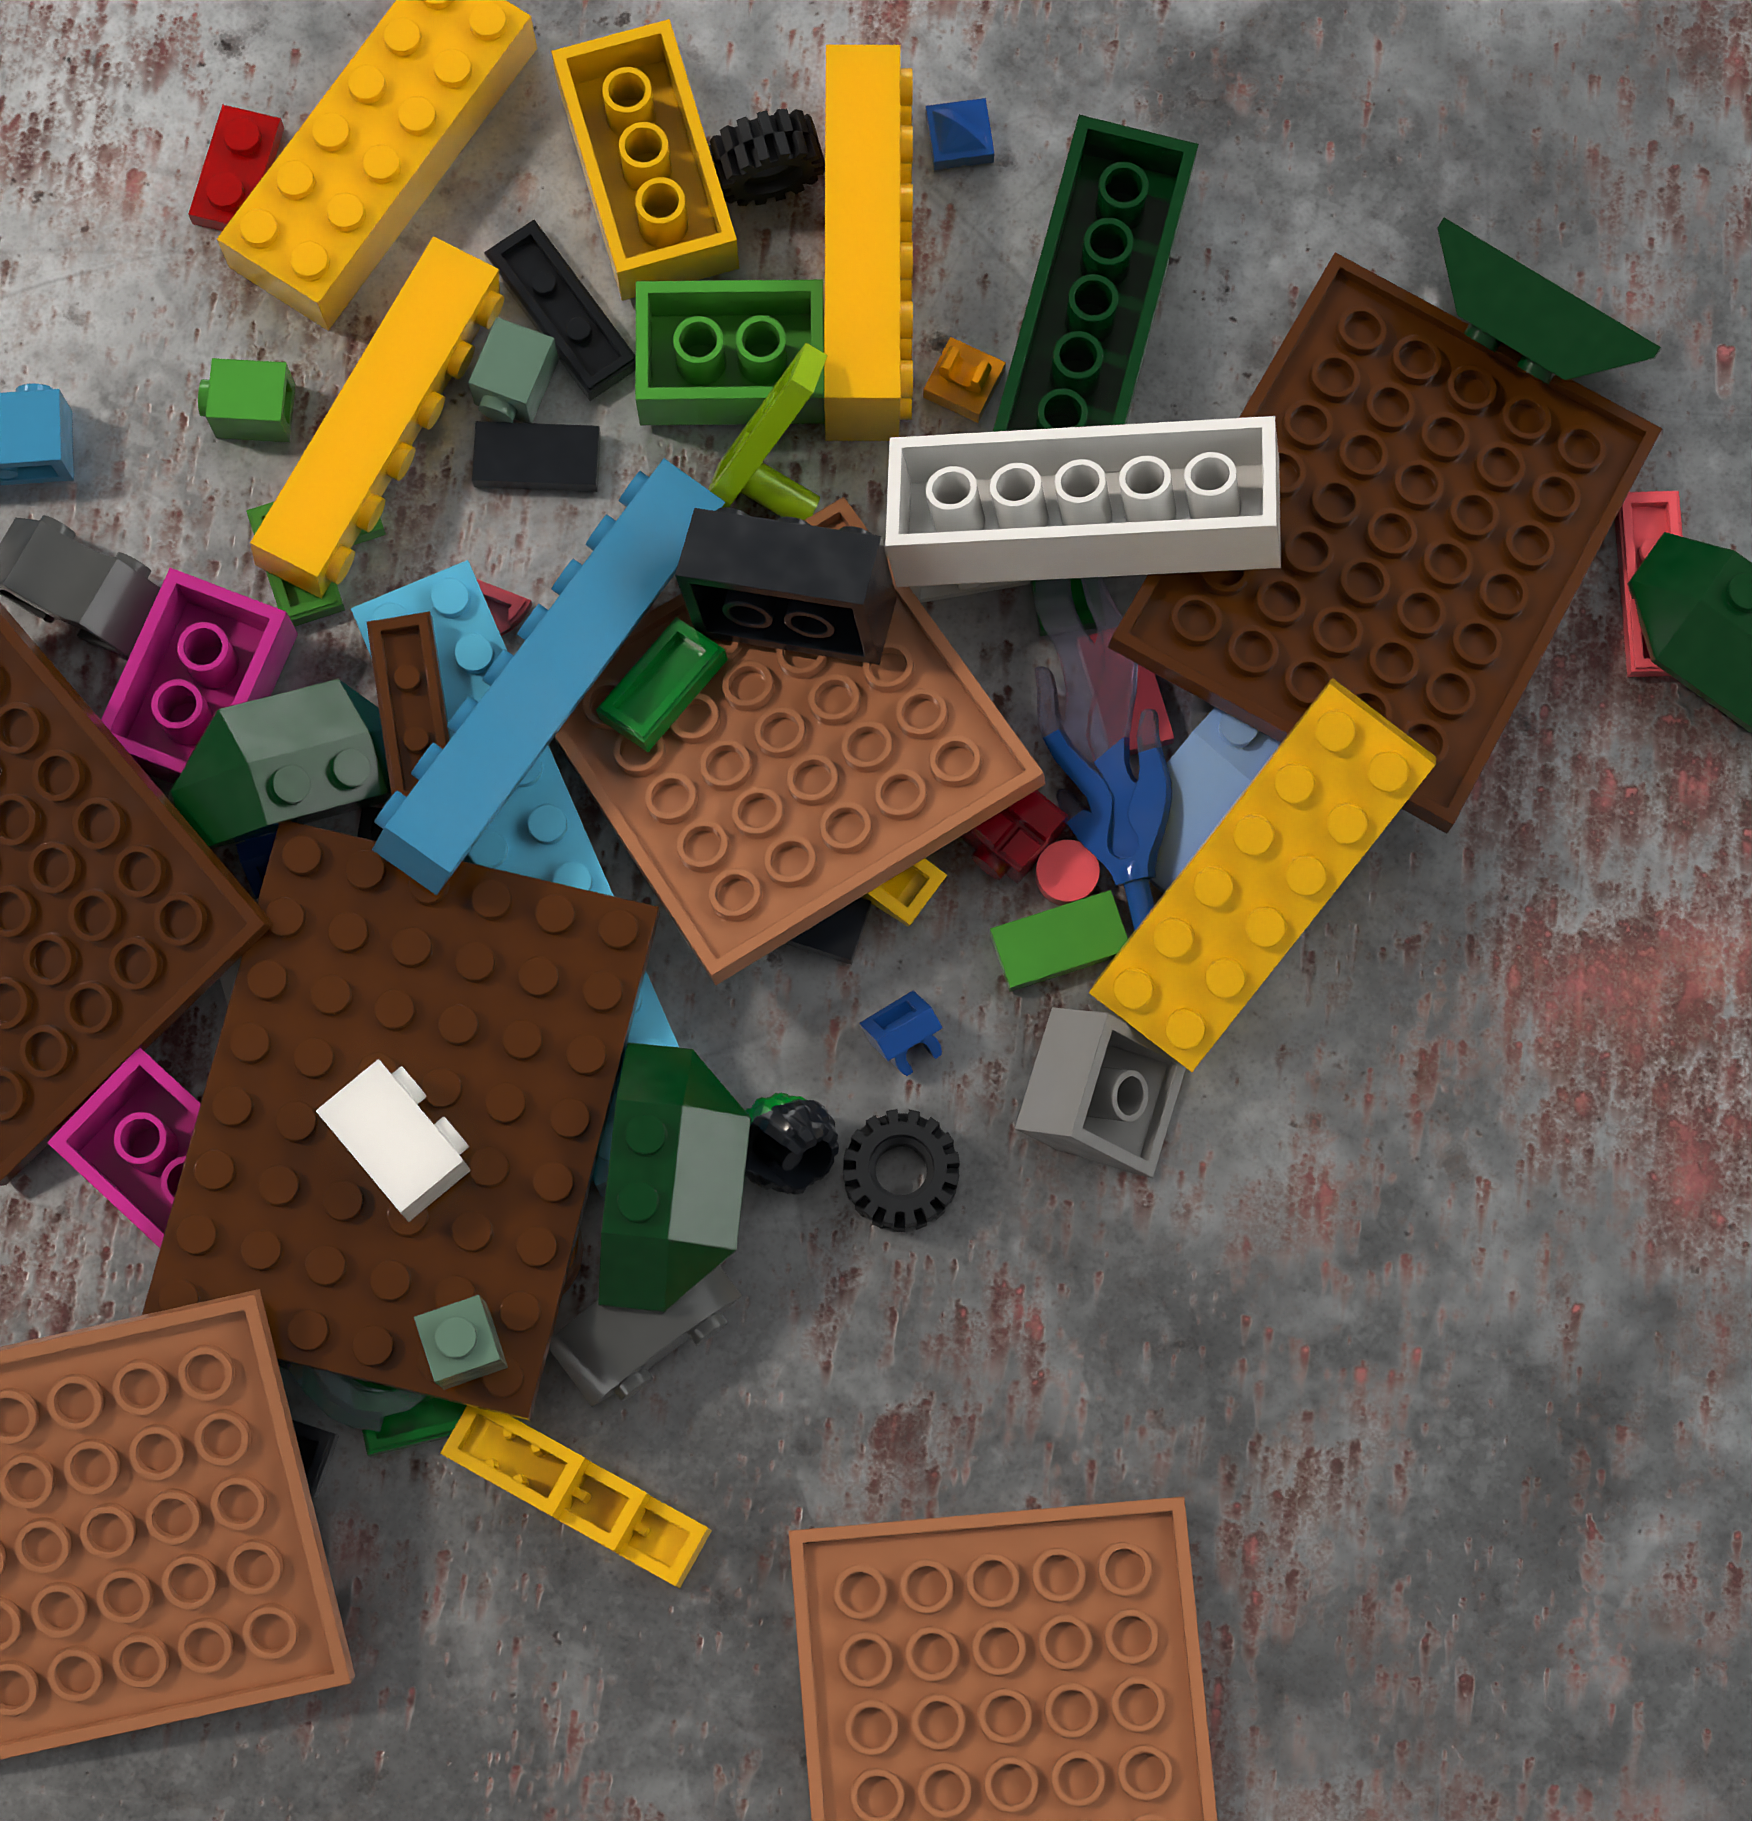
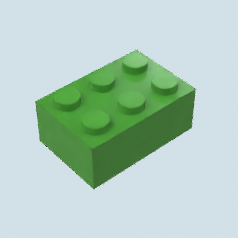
(721, 347)

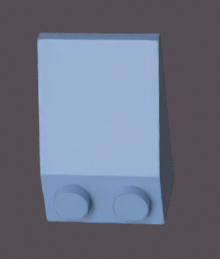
(1206, 781)

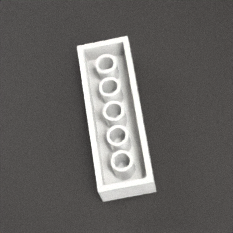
(1084, 502)

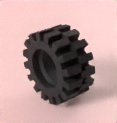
(767, 157)
(901, 1131)

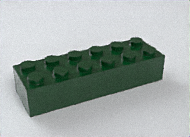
(1098, 279)

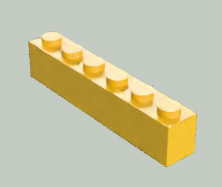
(377, 418)

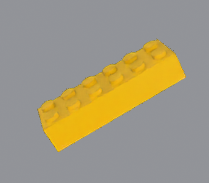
(375, 150)
(868, 243)
(1263, 874)

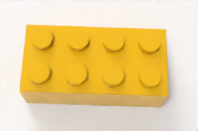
(645, 158)

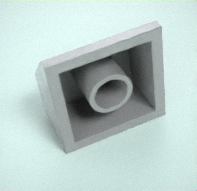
(1100, 1091)

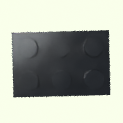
(787, 584)

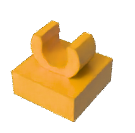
(964, 379)

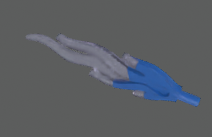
(1094, 741)

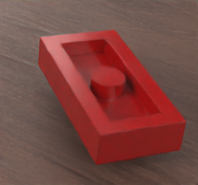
(236, 161)

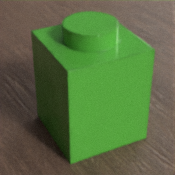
(248, 400)

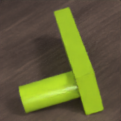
(743, 466)

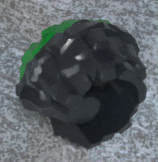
(789, 1143)

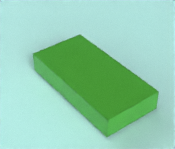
(1059, 940)

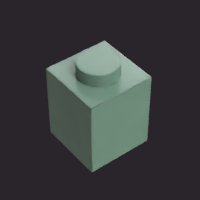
(513, 372)
(460, 1342)

